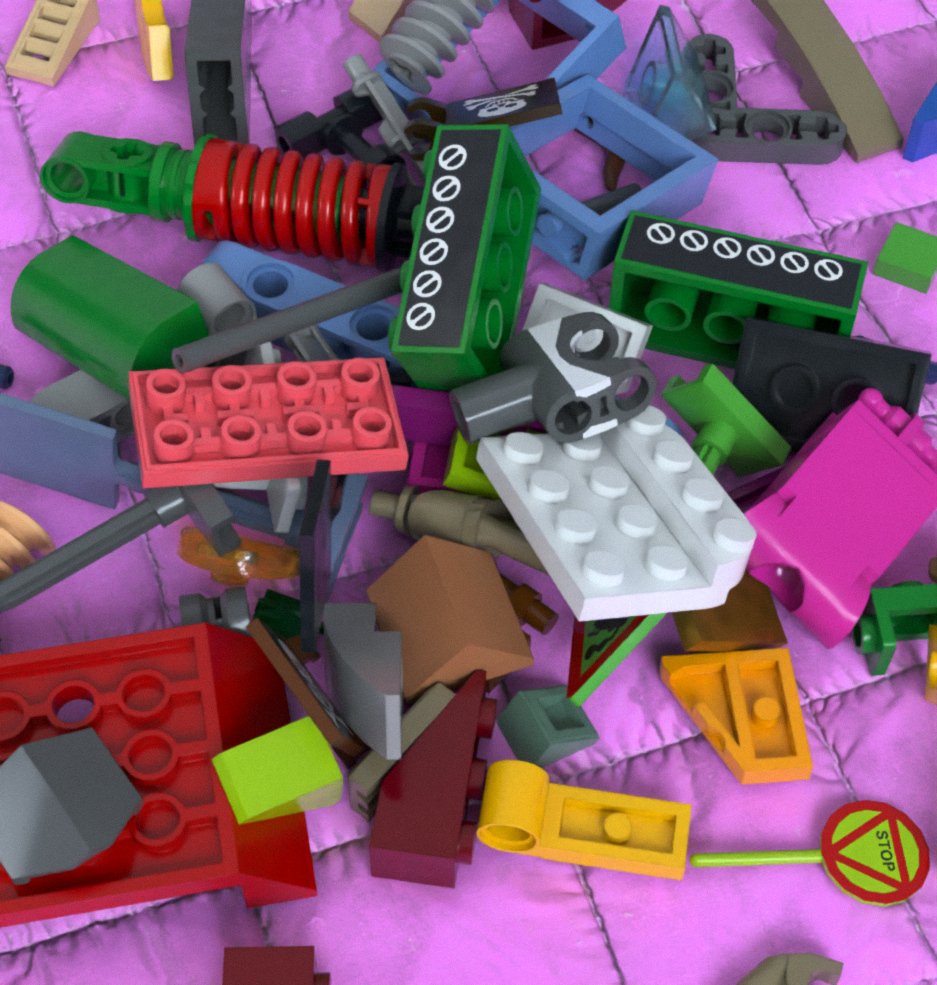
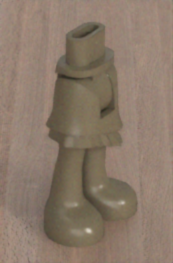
(458, 518)

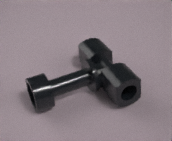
(337, 131)

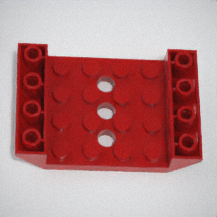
(163, 713)

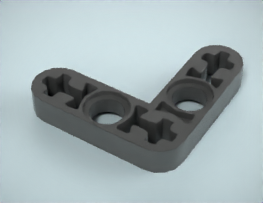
(732, 120)

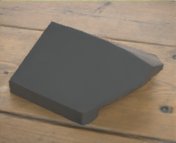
(61, 804)

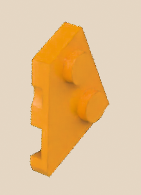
(745, 710)

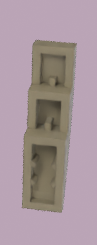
(833, 74)

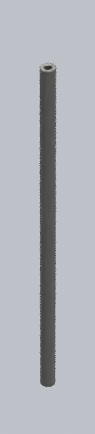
(324, 307)

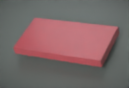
(265, 421)

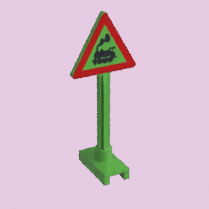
(727, 433)

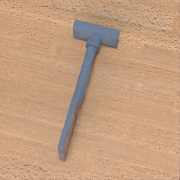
(85, 463)

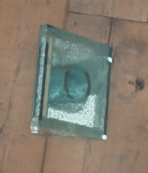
(670, 79)

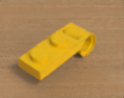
(581, 824)

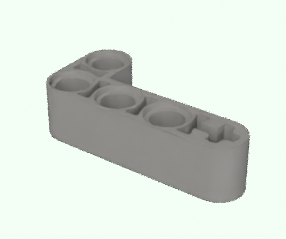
(85, 397)

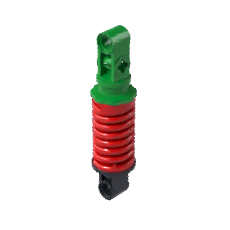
(244, 194)

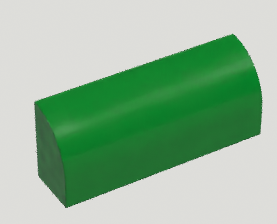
(102, 313)

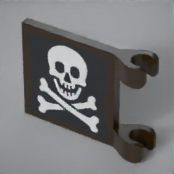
(506, 106)

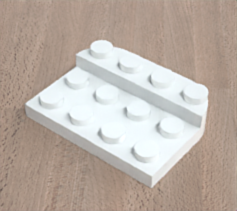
(622, 517)

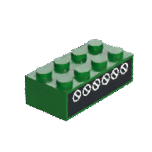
(465, 257)
(706, 280)

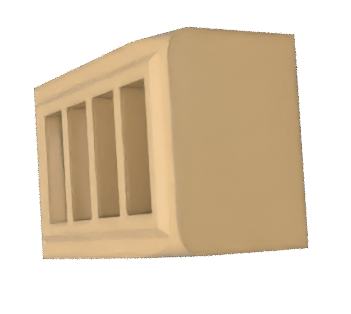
(79, 20)

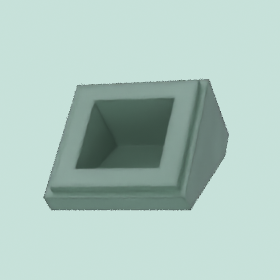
(545, 726)

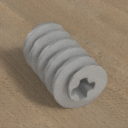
(427, 35)

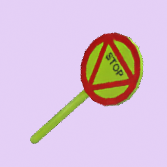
(864, 848)

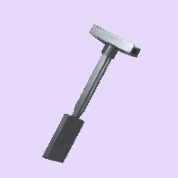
(160, 507)

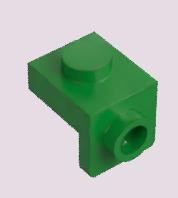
(893, 616)

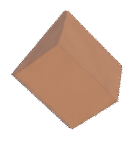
(449, 616)

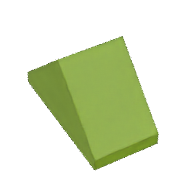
(280, 773)

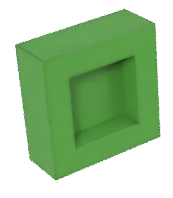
(908, 258)

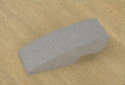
(365, 675)

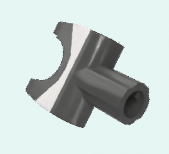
(554, 384)

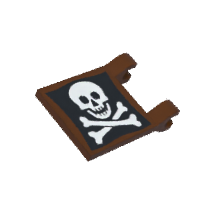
(290, 664)

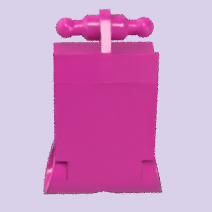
(843, 513)

